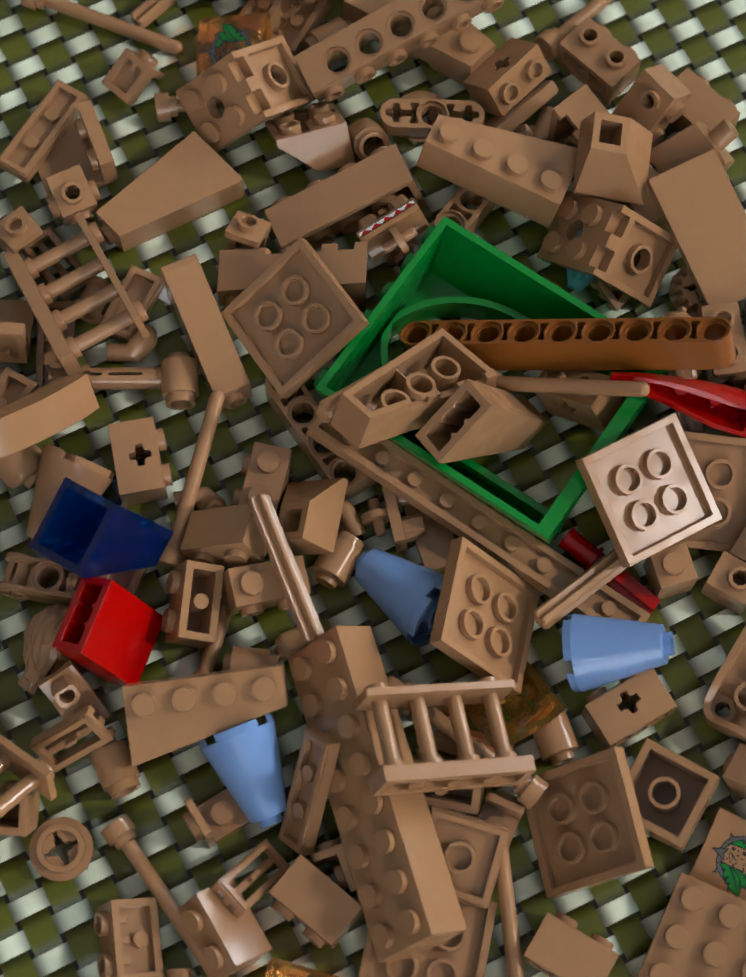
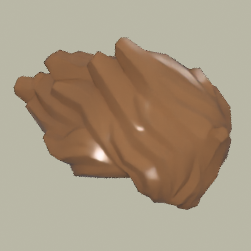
(38, 652)

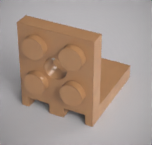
(246, 90)
(609, 245)

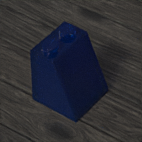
(97, 534)

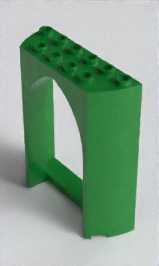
(471, 279)

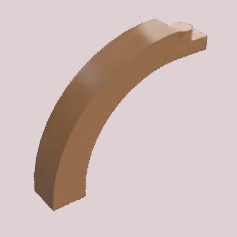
(45, 412)

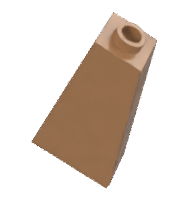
(169, 194)
(206, 330)
(480, 423)

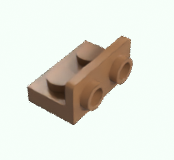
(737, 370)
(129, 938)

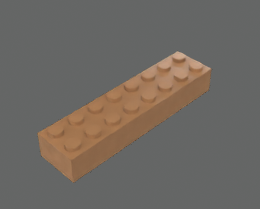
(386, 837)

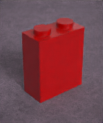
(108, 631)

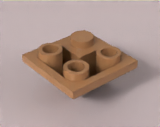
(314, 136)
(612, 159)
(312, 515)

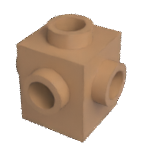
(69, 185)

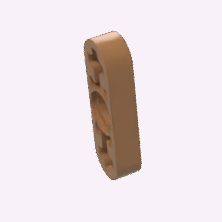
(421, 106)

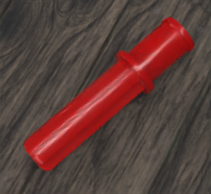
(624, 583)

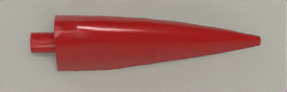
(705, 401)

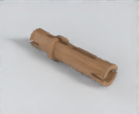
(117, 377)

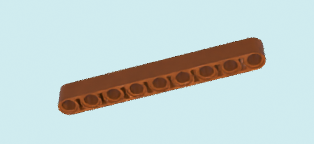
(589, 342)

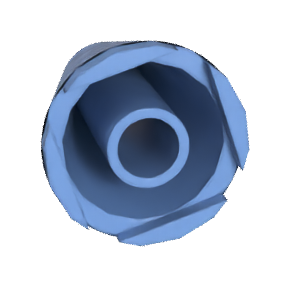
(402, 591)
(611, 649)
(251, 769)

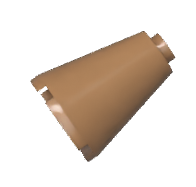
(52, 470)

